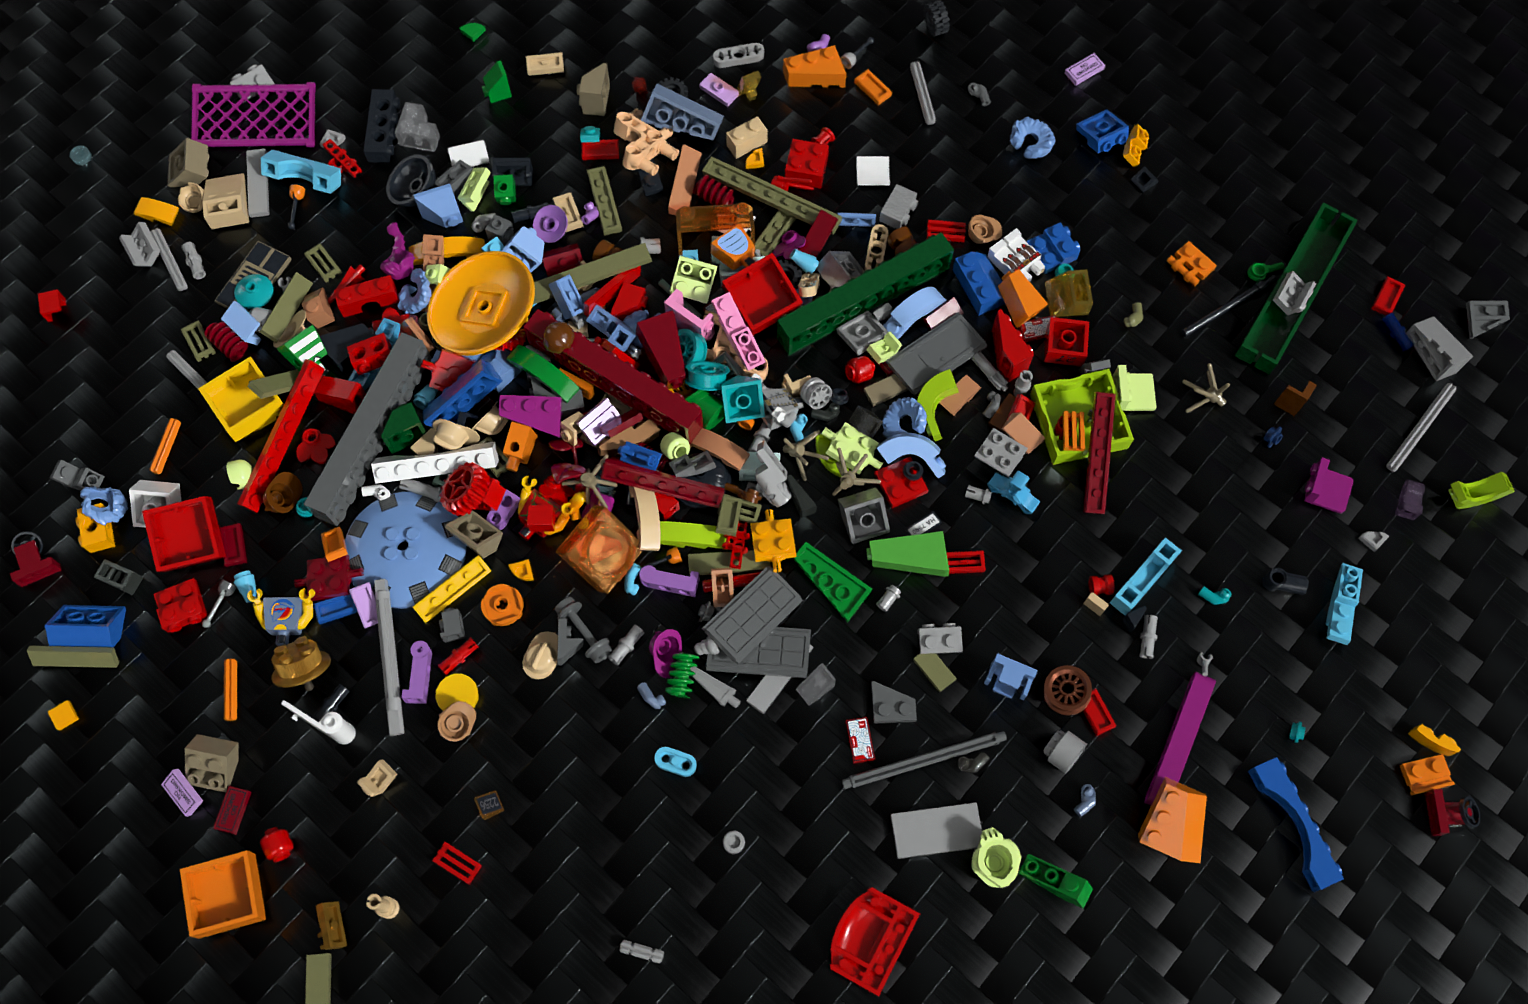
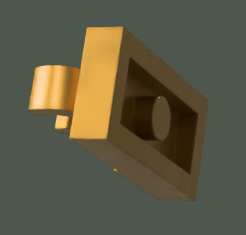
(331, 925)

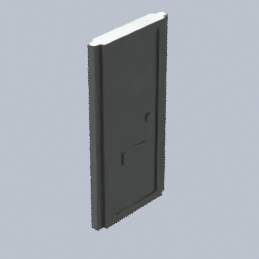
(936, 352)
(752, 614)
(778, 654)

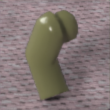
(1136, 317)

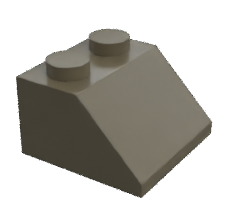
(594, 91)
(188, 164)
(476, 533)

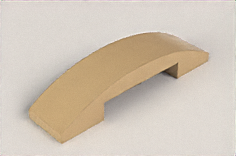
(648, 519)

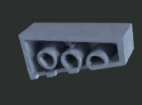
(680, 114)

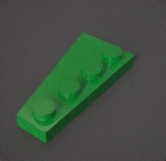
(834, 582)

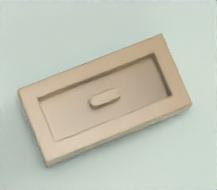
(545, 64)
(568, 205)

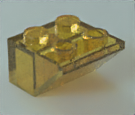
(1069, 294)

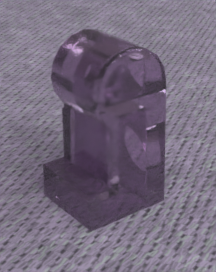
(1410, 499)

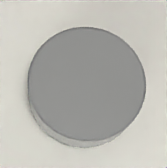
(733, 842)

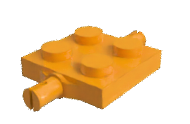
(773, 540)

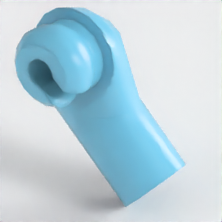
(797, 427)
(630, 576)

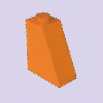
(1020, 297)

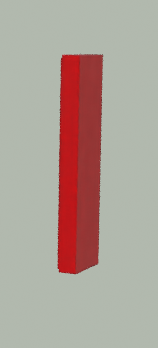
(610, 289)

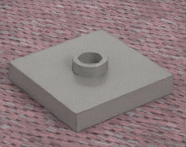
(861, 332)

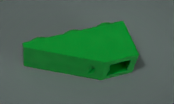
(1057, 881)

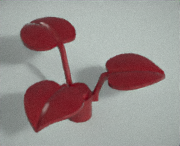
(566, 471)

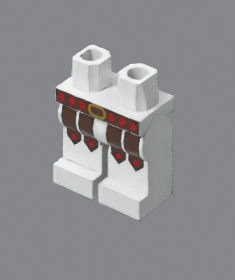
(1015, 254)

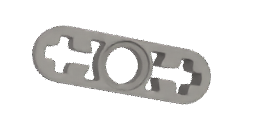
(750, 48)

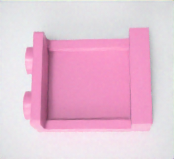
(688, 320)

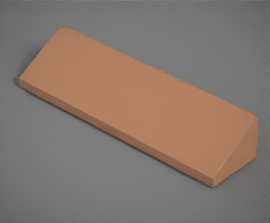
(684, 179)

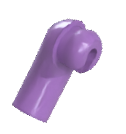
(819, 44)
(591, 213)

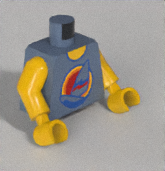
(283, 614)

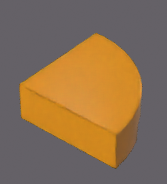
(755, 160)
(522, 570)

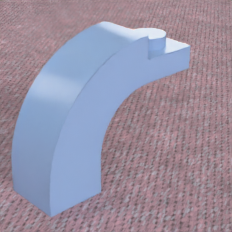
(912, 309)
(913, 444)

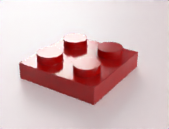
(897, 487)

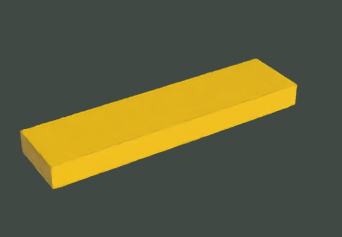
(451, 588)

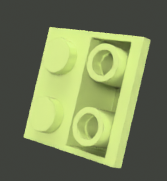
(693, 279)

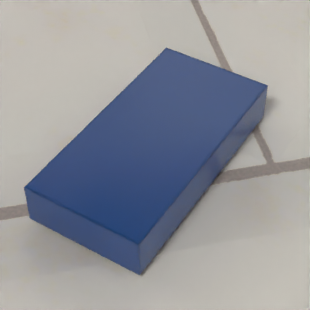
(334, 608)

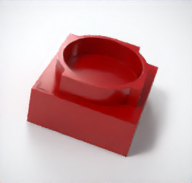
(762, 293)
(184, 534)

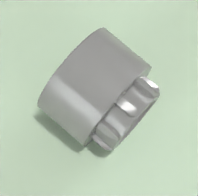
(1064, 750)

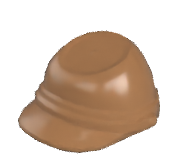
(984, 229)
(456, 721)

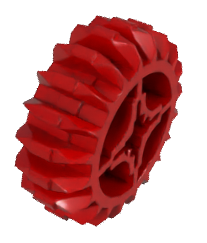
(464, 489)

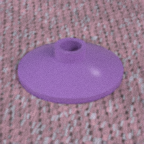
(543, 223)

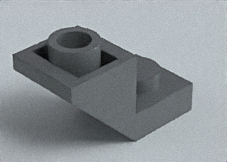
(75, 477)

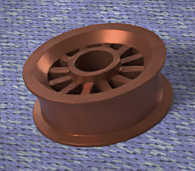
(1079, 676)

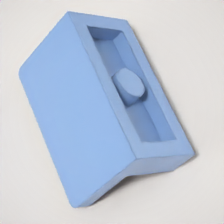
(242, 323)

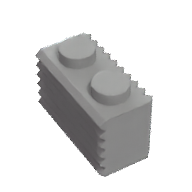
(898, 207)

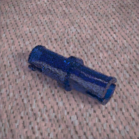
(1398, 332)

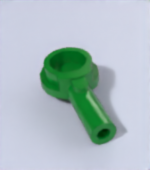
(1259, 271)

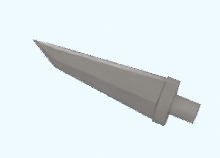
(716, 688)

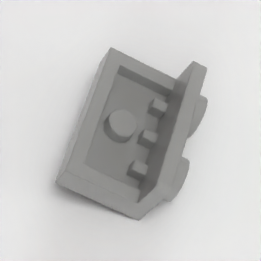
(255, 76)
(141, 245)
(1293, 294)
(940, 640)

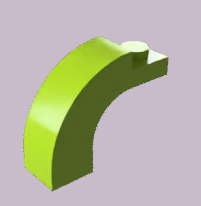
(932, 393)
(1480, 492)

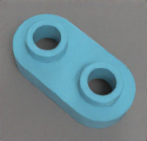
(676, 761)

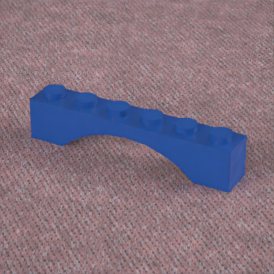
(1318, 863)

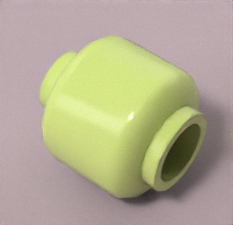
(674, 445)

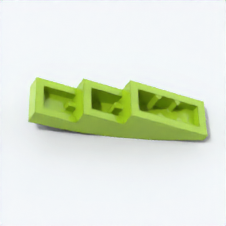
(690, 534)

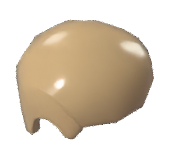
(191, 197)

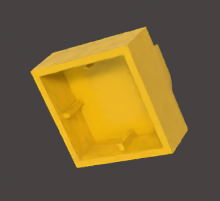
(236, 404)

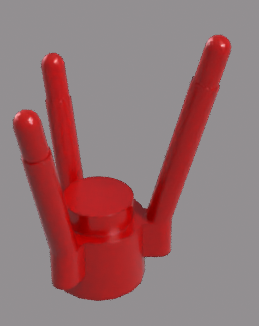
(785, 182)

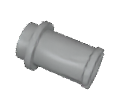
(978, 494)
(888, 598)

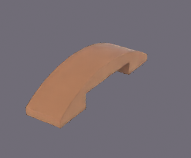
(433, 254)
(720, 447)

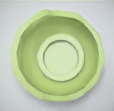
(239, 472)

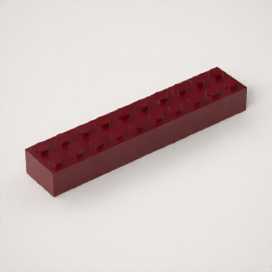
(620, 380)

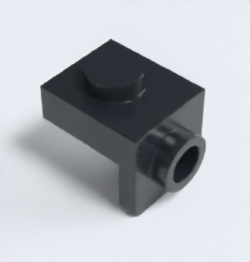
(467, 419)

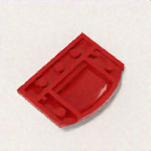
(871, 939)

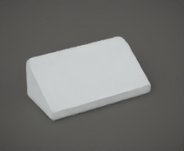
(471, 153)

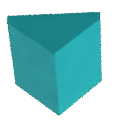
(742, 399)

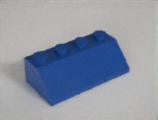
(463, 393)

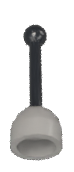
(849, 59)

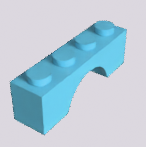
(283, 165)
(1145, 576)

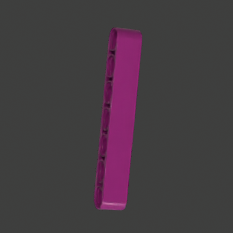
(1182, 733)

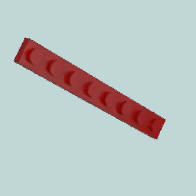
(281, 435)

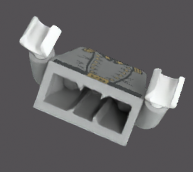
(779, 406)

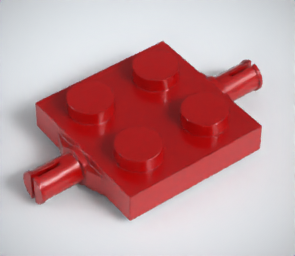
(447, 369)

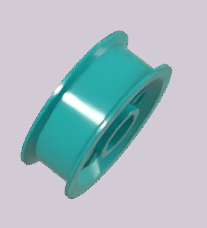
(692, 346)
(706, 375)

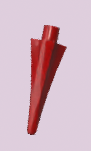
(352, 277)

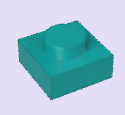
(590, 134)

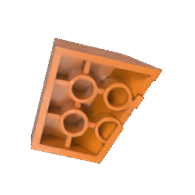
(1175, 822)

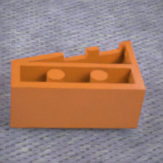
(815, 68)

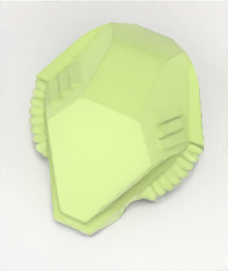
(996, 859)

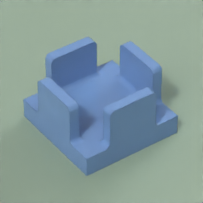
(1010, 676)

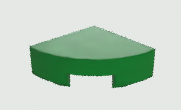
(472, 30)

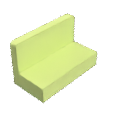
(474, 188)

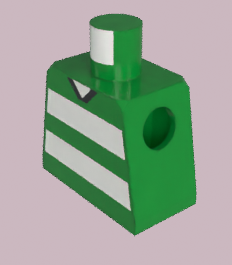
(303, 346)

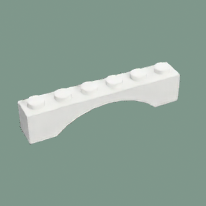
(408, 467)

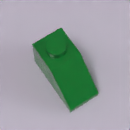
(496, 83)

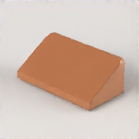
(412, 328)
(1023, 431)

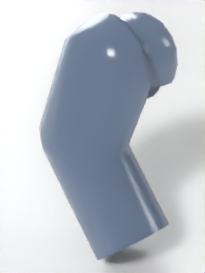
(648, 696)
(1088, 800)

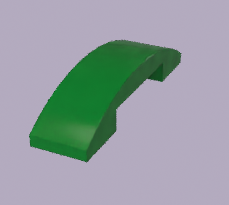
(544, 372)

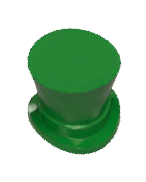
(711, 407)

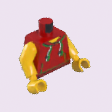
(533, 497)

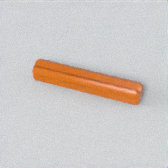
(165, 446)
(230, 689)

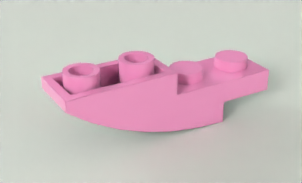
(737, 332)

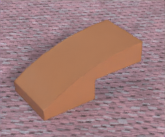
(967, 389)

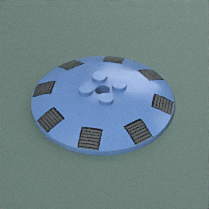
(431, 550)

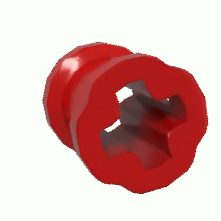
(824, 137)

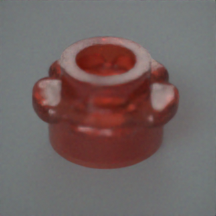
(639, 85)

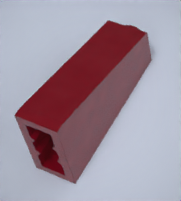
(662, 345)

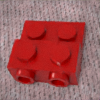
(180, 606)

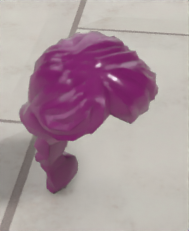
(400, 261)

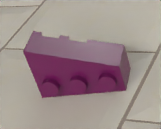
(533, 411)

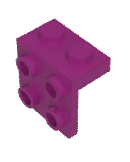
(1328, 487)

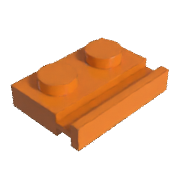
(1426, 774)

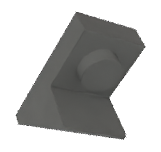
(566, 645)

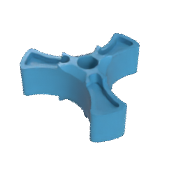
(1015, 490)

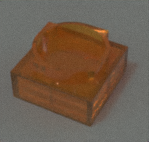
(600, 549)

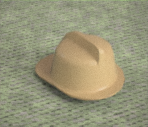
(293, 328)
(491, 423)
(453, 436)
(541, 655)

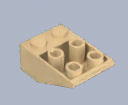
(225, 201)

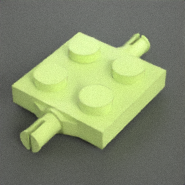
(853, 447)

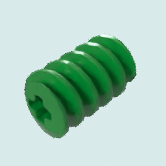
(681, 674)

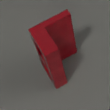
(562, 259)

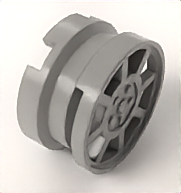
(816, 391)

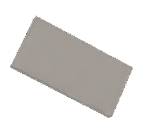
(936, 830)

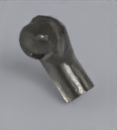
(972, 765)

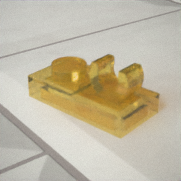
(748, 85)

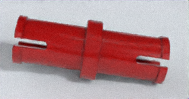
(458, 656)

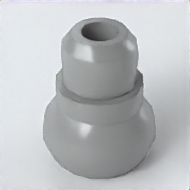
(706, 647)

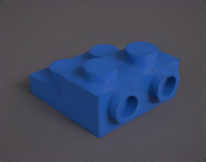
(1103, 131)
(1055, 247)

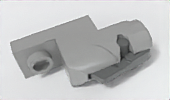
(771, 477)

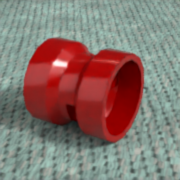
(1058, 431)
(1101, 585)

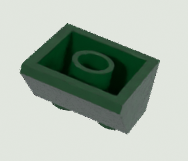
(402, 428)

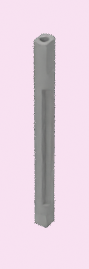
(389, 658)

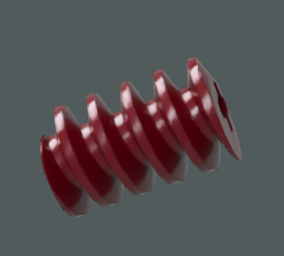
(712, 193)
(226, 340)

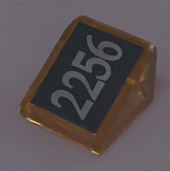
(489, 804)

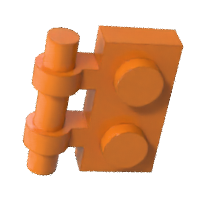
(1194, 260)

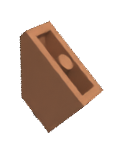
(318, 308)

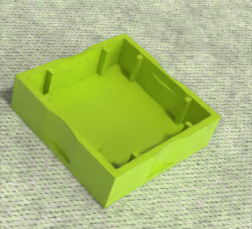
(1077, 395)

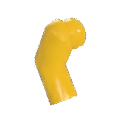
(577, 501)

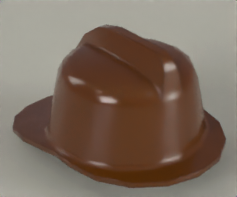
(282, 493)

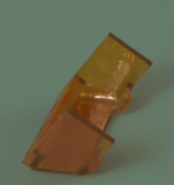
(714, 218)

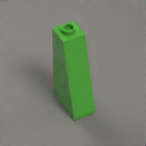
(911, 553)

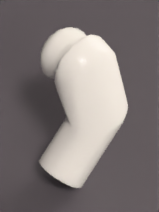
(378, 491)

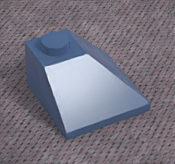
(439, 206)
(504, 368)

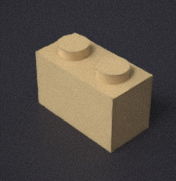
(746, 137)

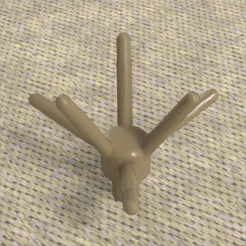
(1212, 394)
(797, 450)
(848, 477)
(590, 481)

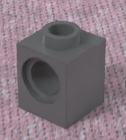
(499, 228)

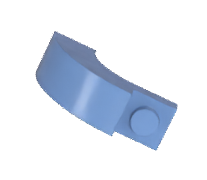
(616, 330)

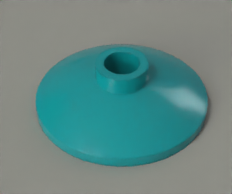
(256, 297)

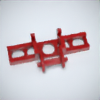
(337, 156)
(737, 548)

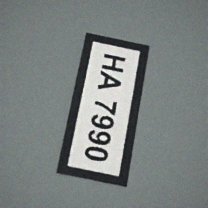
(924, 524)

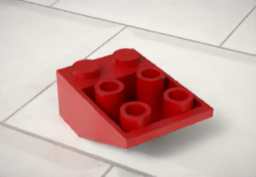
(1010, 349)

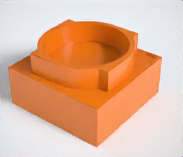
(222, 894)

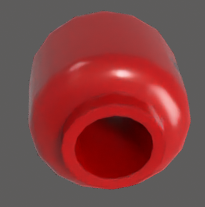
(860, 369)
(276, 844)

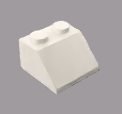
(150, 495)

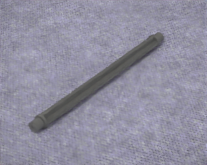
(923, 760)

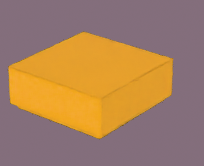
(63, 715)

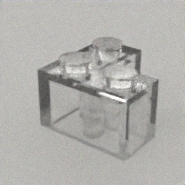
(415, 130)

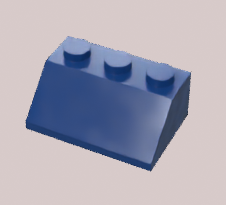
(979, 281)
(86, 626)

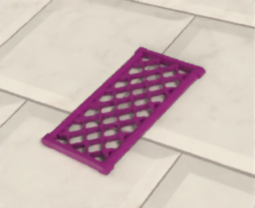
(299, 90)

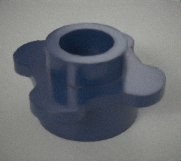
(1273, 436)

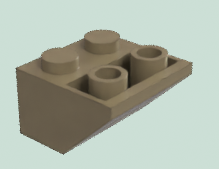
(210, 762)

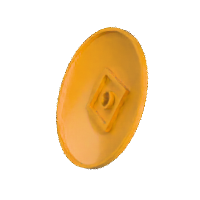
(478, 281)

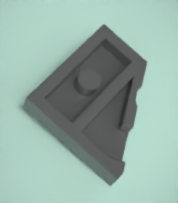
(1485, 315)
(891, 705)

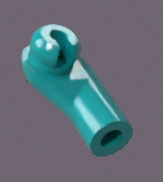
(1217, 597)

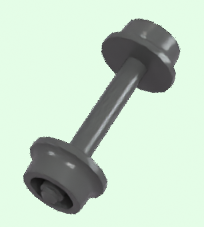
(599, 649)

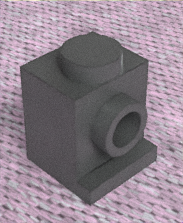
(451, 625)

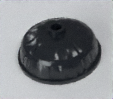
(409, 178)
(717, 477)

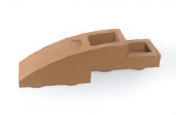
(643, 432)

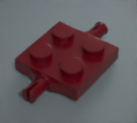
(328, 578)

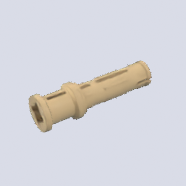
(383, 906)

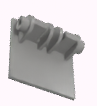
(1001, 452)

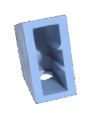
(526, 247)

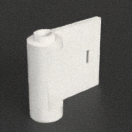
(331, 724)

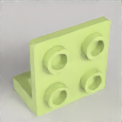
(1134, 390)

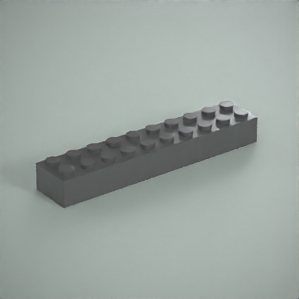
(362, 439)

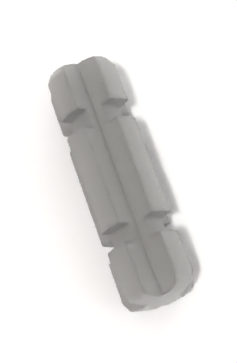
(633, 351)
(641, 951)

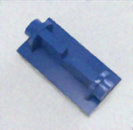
(639, 456)

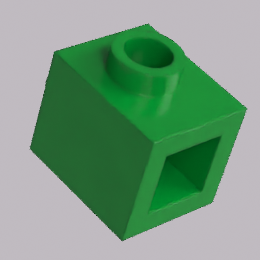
(504, 189)

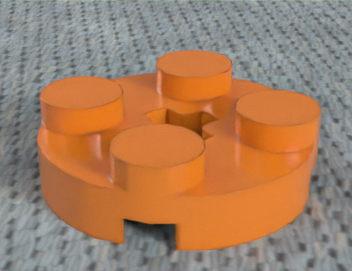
(492, 599)

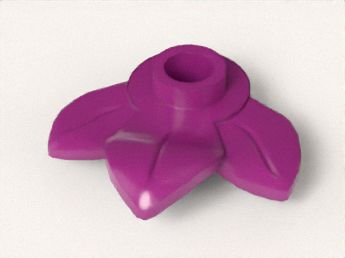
(790, 241)

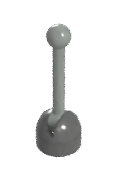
(224, 589)

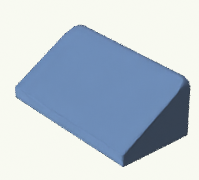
(857, 219)
(567, 296)

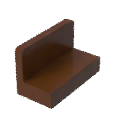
(1293, 400)

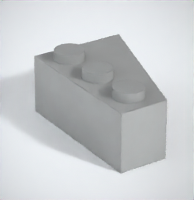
(1438, 348)

